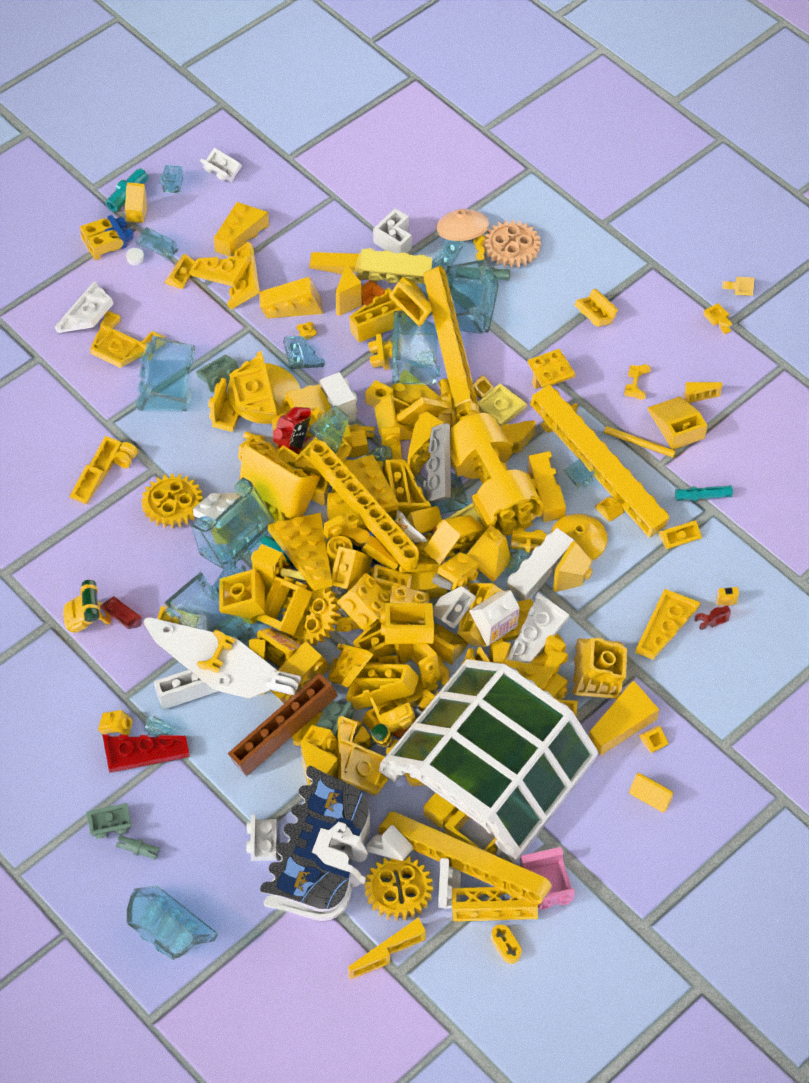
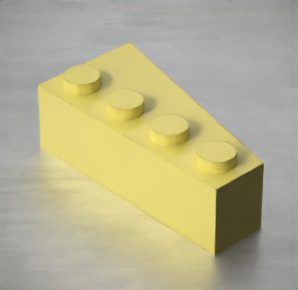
(391, 266)

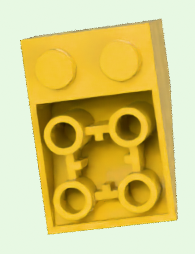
(678, 422)
(419, 446)

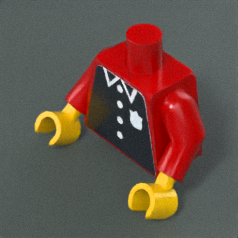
(293, 427)

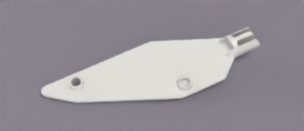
(242, 669)

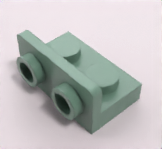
(216, 370)
(330, 716)

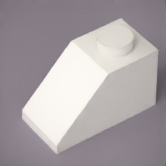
(453, 606)

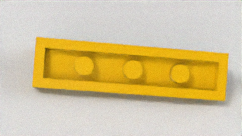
(493, 908)

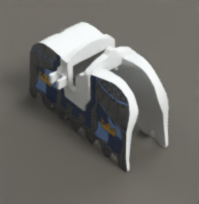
(314, 870)

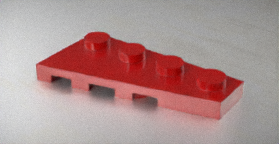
(134, 752)

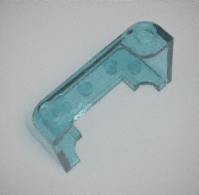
(473, 294)
(414, 351)
(235, 529)
(198, 607)

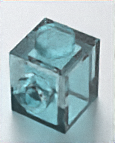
(171, 179)

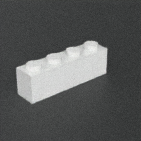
(539, 566)
(180, 689)

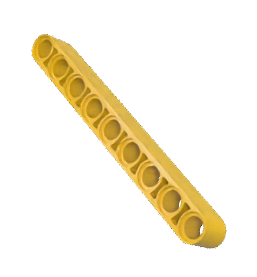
(449, 336)
(364, 505)
(470, 859)

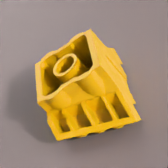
(599, 668)

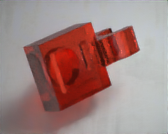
(716, 617)

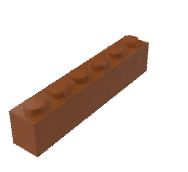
(282, 724)

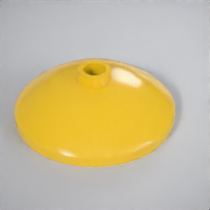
(593, 535)

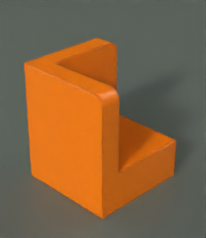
(370, 291)

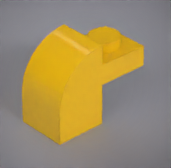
(357, 441)

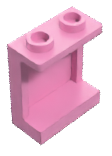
(551, 866)

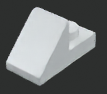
(390, 844)

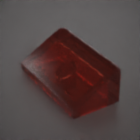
(122, 613)

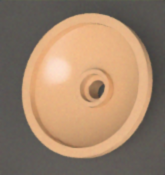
(462, 225)

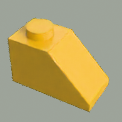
(135, 203)

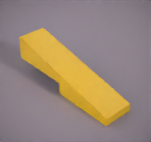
(333, 261)
(97, 470)
(371, 719)
(380, 955)

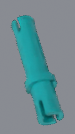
(703, 493)

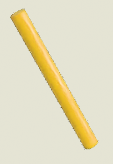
(638, 441)

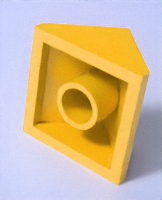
(348, 292)
(447, 644)

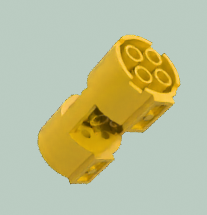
(507, 496)

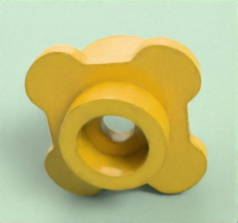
(306, 330)

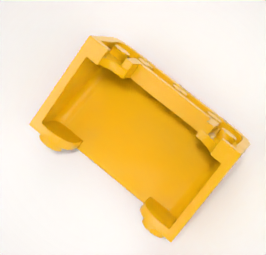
(277, 481)

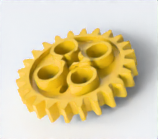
(173, 494)
(314, 615)
(417, 884)

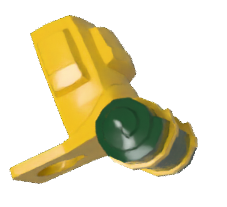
(84, 608)
(390, 722)

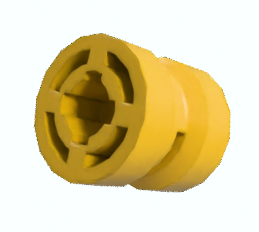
(125, 455)

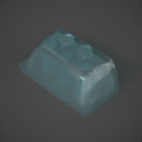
(166, 922)

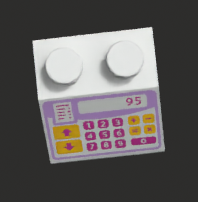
(496, 616)

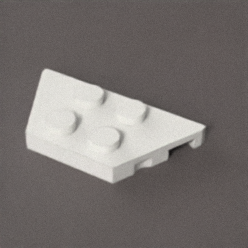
(86, 310)
(214, 504)

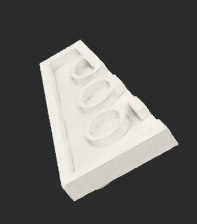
(542, 621)

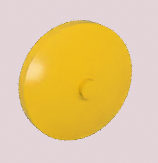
(280, 382)

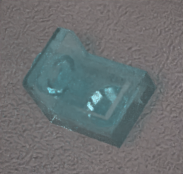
(579, 474)

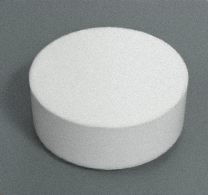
(135, 256)

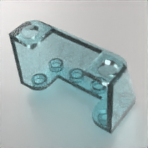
(165, 376)

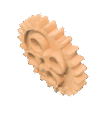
(512, 244)

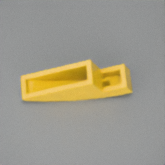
(411, 300)

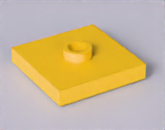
(418, 408)

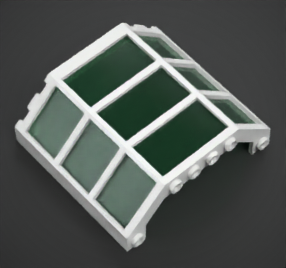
(496, 752)

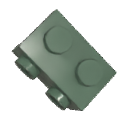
(109, 819)

